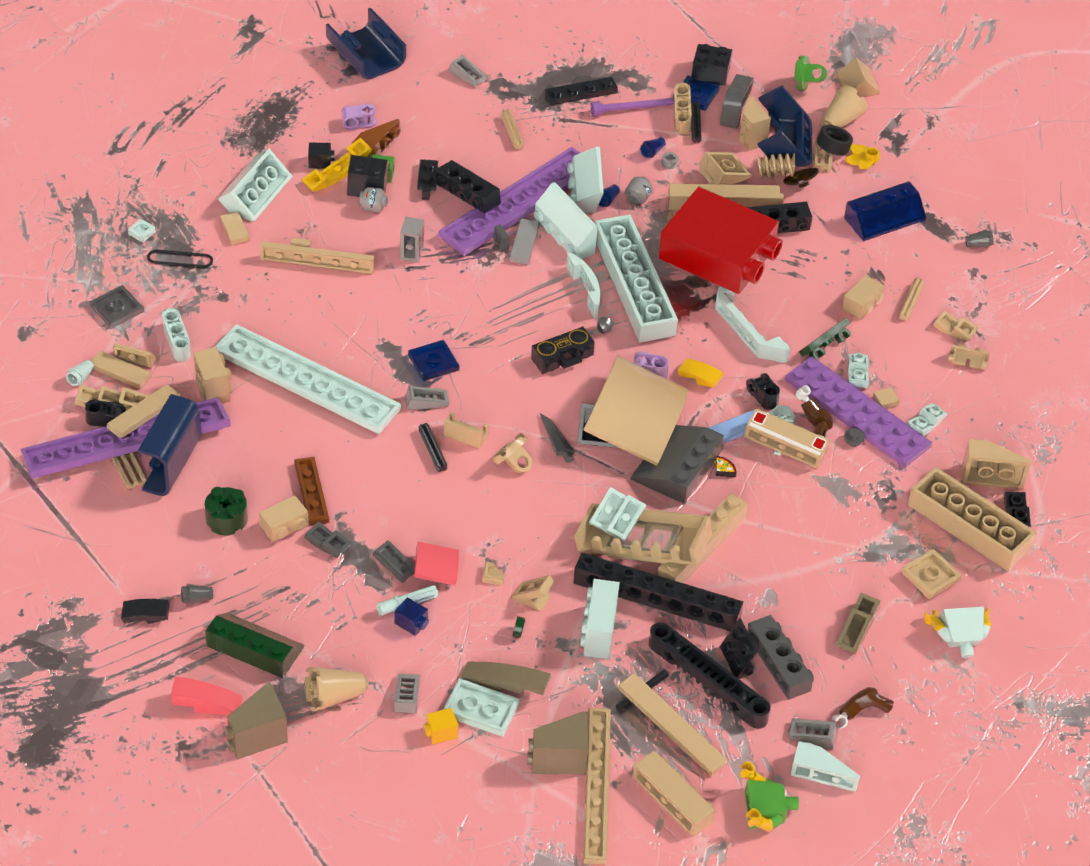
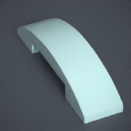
(580, 269)

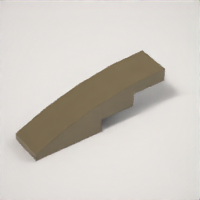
(506, 676)

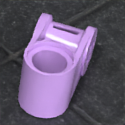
(356, 117)
(654, 363)

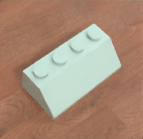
(255, 186)
(566, 222)

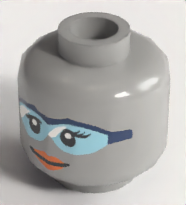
(638, 190)
(373, 199)

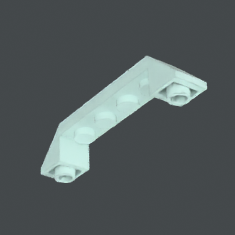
(772, 350)

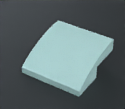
(617, 514)

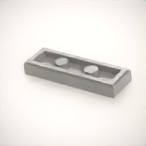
(524, 241)

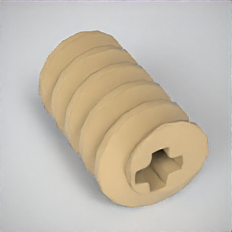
(776, 165)

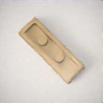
(120, 370)

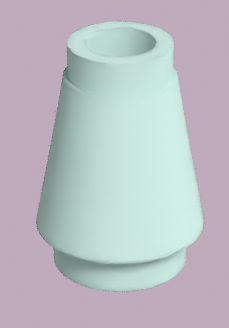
(79, 373)

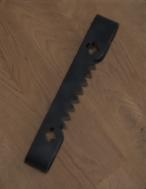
(738, 696)

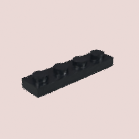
(581, 91)

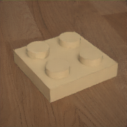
(931, 574)

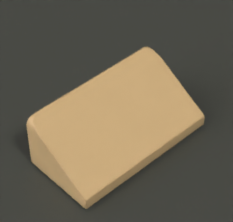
(134, 355)

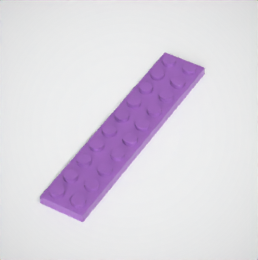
(516, 203)
(103, 444)

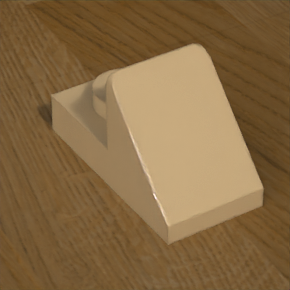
(534, 592)

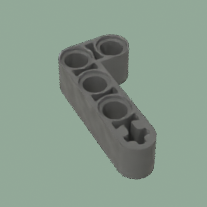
(735, 100)

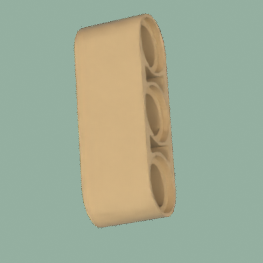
(682, 108)

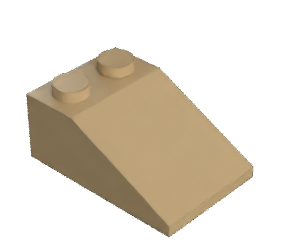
(993, 466)

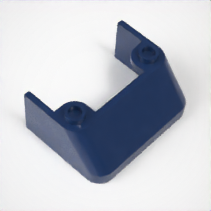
(791, 125)

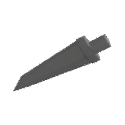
(559, 443)

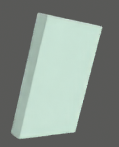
(482, 707)

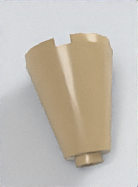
(844, 108)
(332, 686)

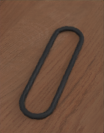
(180, 264)

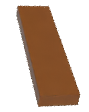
(311, 490)

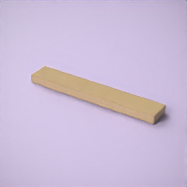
(317, 257)
(672, 724)

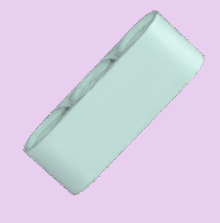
(176, 335)

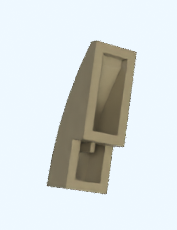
(858, 623)

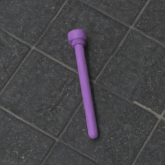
(598, 108)

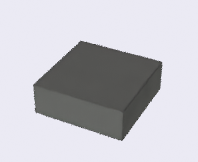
(501, 238)

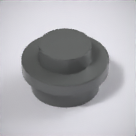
(854, 437)

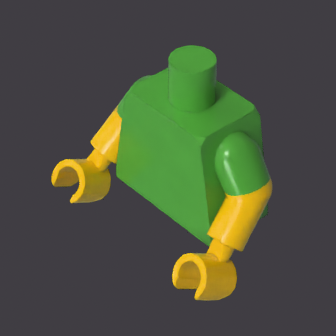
(765, 800)

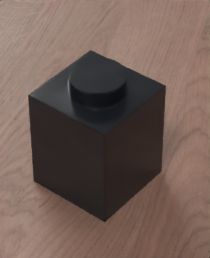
(320, 155)

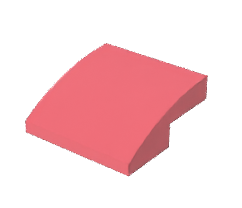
(436, 563)

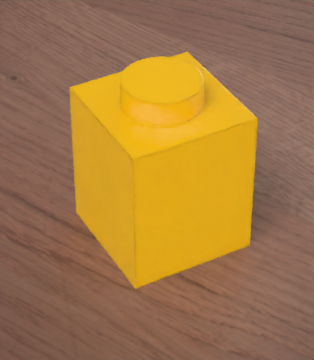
(441, 726)

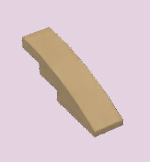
(126, 396)

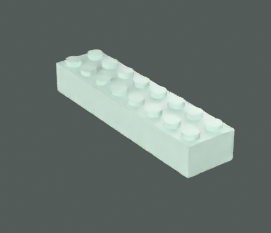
(635, 279)

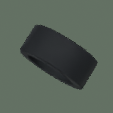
(834, 140)

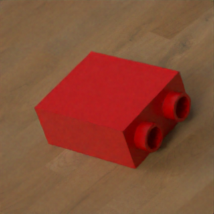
(720, 240)

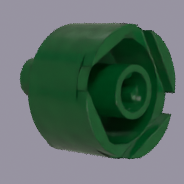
(226, 510)

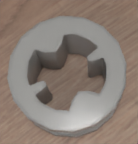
(669, 164)

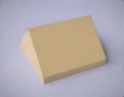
(858, 77)

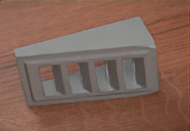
(459, 68)
(419, 398)
(404, 705)
(823, 727)

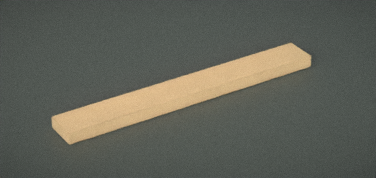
(597, 787)

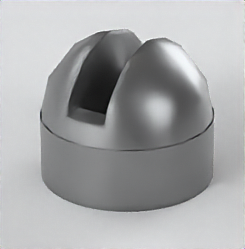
(604, 325)

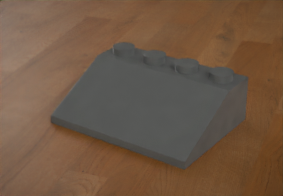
(683, 462)

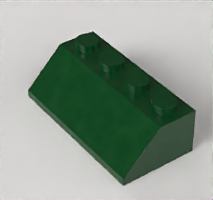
(252, 644)

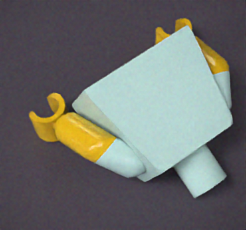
(961, 627)

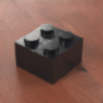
(711, 64)

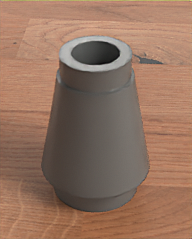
(980, 239)
(195, 593)

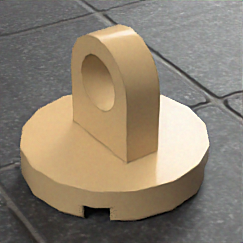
(512, 452)

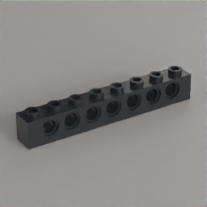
(660, 592)

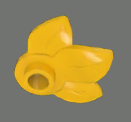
(863, 156)

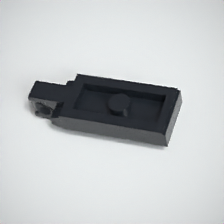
(427, 177)

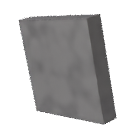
(116, 306)

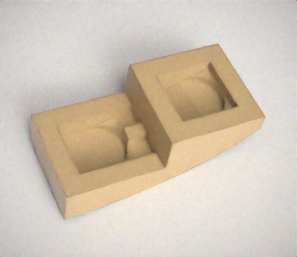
(958, 329)

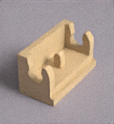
(464, 432)

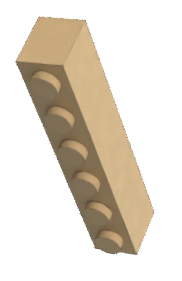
(723, 523)

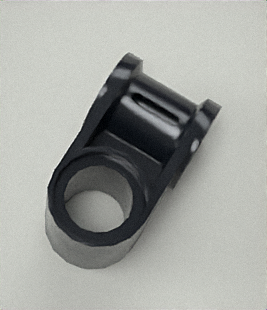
(764, 391)
(101, 412)

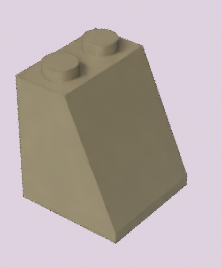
(257, 724)
(560, 746)

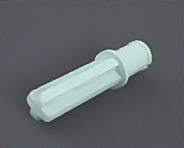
(418, 596)

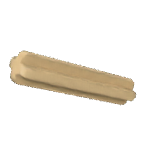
(512, 129)
(911, 299)

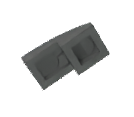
(327, 541)

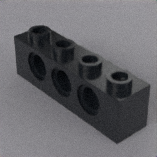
(468, 186)
(791, 216)

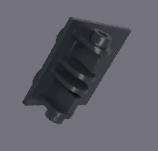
(739, 650)

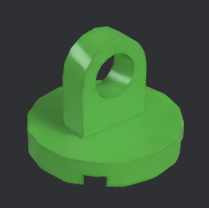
(805, 73)

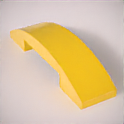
(337, 170)

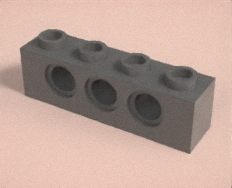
(780, 657)

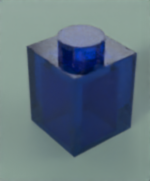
(411, 616)

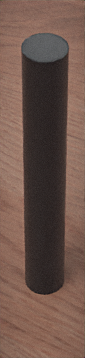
(651, 683)

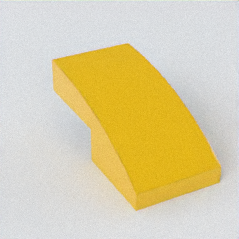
(702, 372)

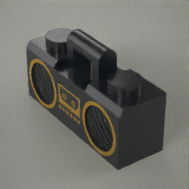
(563, 350)

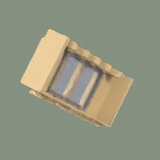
(654, 538)

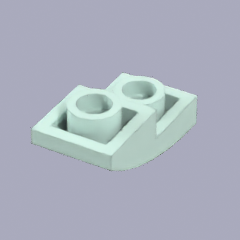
(858, 370)
(927, 419)

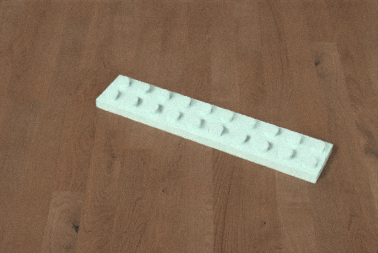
(308, 379)

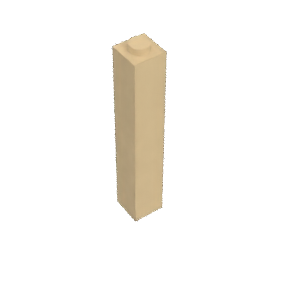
(742, 194)

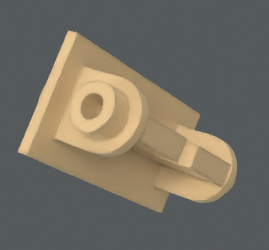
(977, 357)

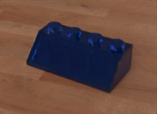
(885, 211)

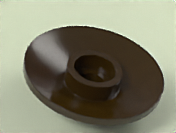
(801, 177)

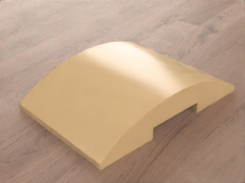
(637, 410)

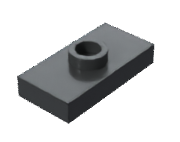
(394, 561)

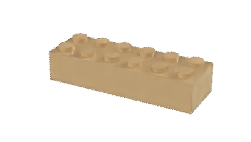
(972, 518)

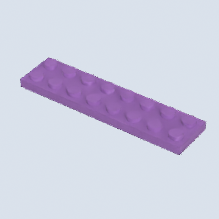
(859, 411)

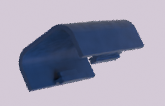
(371, 49)
(170, 443)

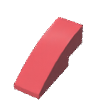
(204, 696)

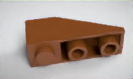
(380, 136)

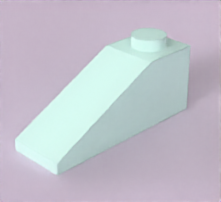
(820, 766)

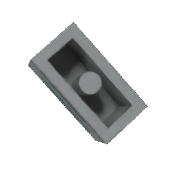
(412, 239)

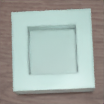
(141, 230)

